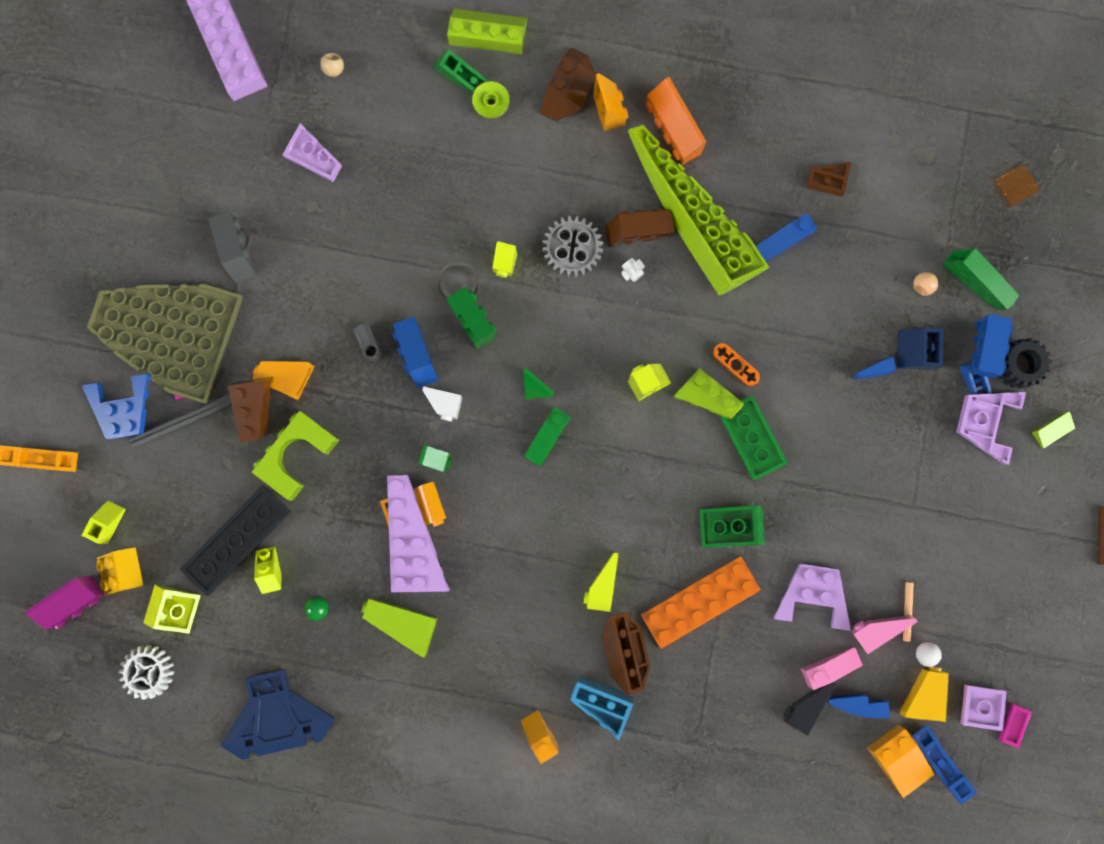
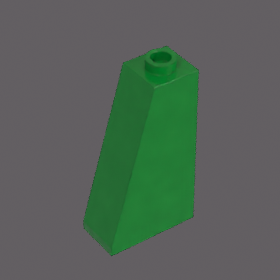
(981, 277)

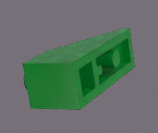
(458, 71)
(547, 436)

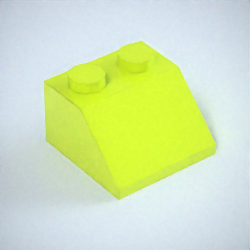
(171, 609)

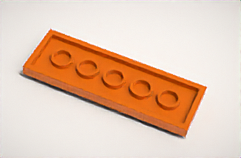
(700, 602)

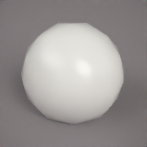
(928, 654)

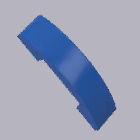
(943, 765)

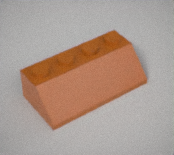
(675, 121)

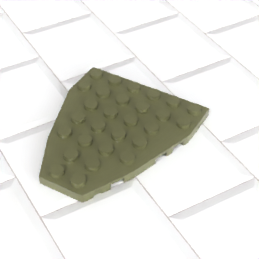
(169, 333)

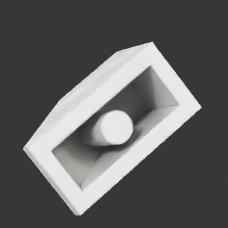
(444, 403)

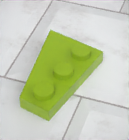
(707, 393)

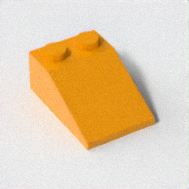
(609, 103)
(901, 760)

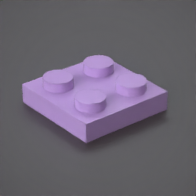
(983, 707)

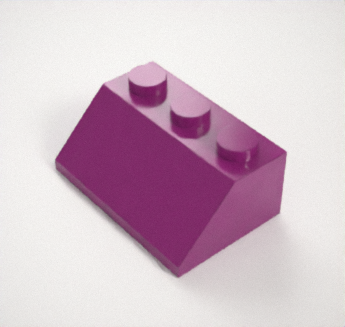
(65, 603)

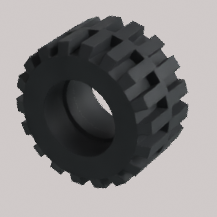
(1037, 359)

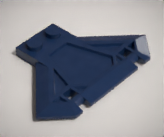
(274, 718)

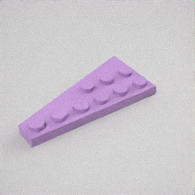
(412, 552)

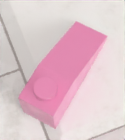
(876, 632)
(831, 668)

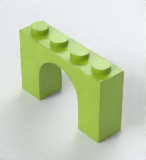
(271, 468)

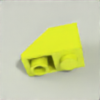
(104, 523)
(267, 570)

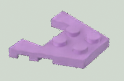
(981, 419)
(817, 587)

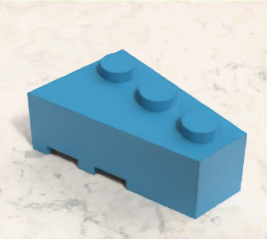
(603, 703)

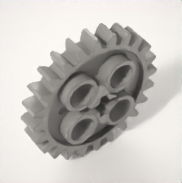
(556, 244)

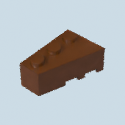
(639, 226)
(250, 407)

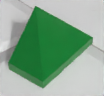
(535, 387)

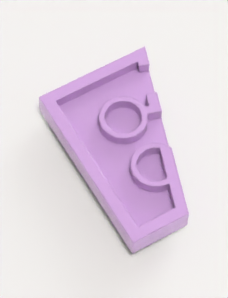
(311, 155)

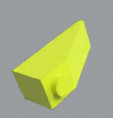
(602, 588)

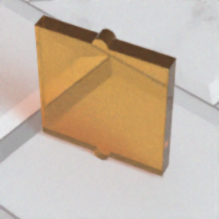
(1017, 185)

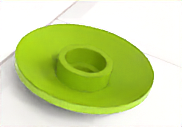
(490, 91)

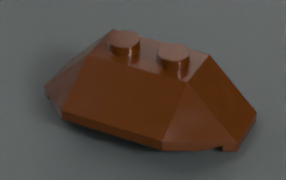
(569, 86)
(626, 652)

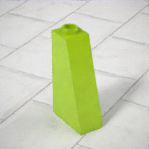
(402, 624)

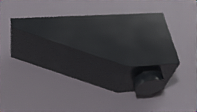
(807, 709)

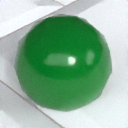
(316, 608)

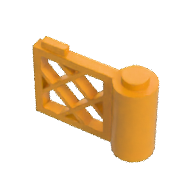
(428, 502)

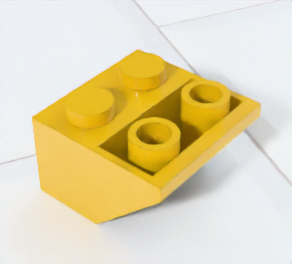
(119, 571)

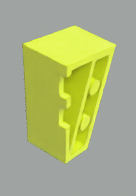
(648, 380)

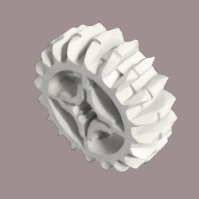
(151, 678)

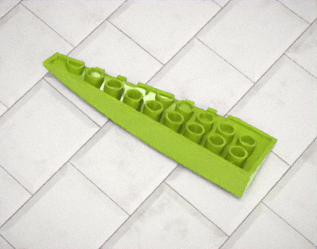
(714, 240)

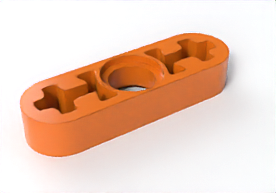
(729, 351)

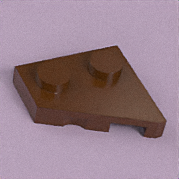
(829, 179)

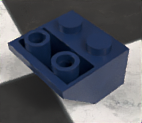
(920, 348)

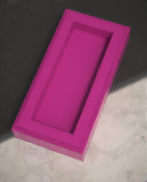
(1014, 725)

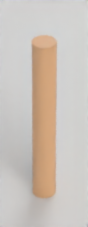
(908, 609)

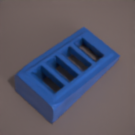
(881, 368)
(970, 382)

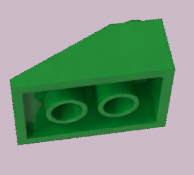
(732, 527)

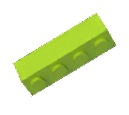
(487, 31)

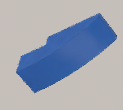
(860, 705)

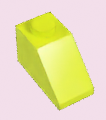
(504, 259)

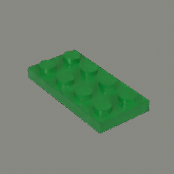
(754, 440)

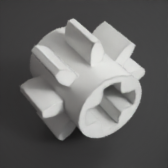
(633, 269)

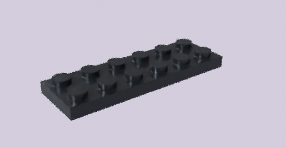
(235, 540)

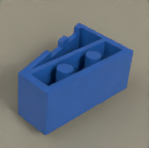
(991, 345)
(414, 352)

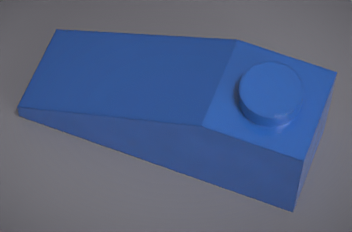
(787, 237)

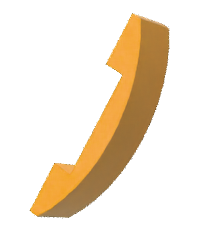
(38, 458)

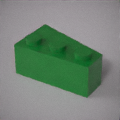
(472, 317)

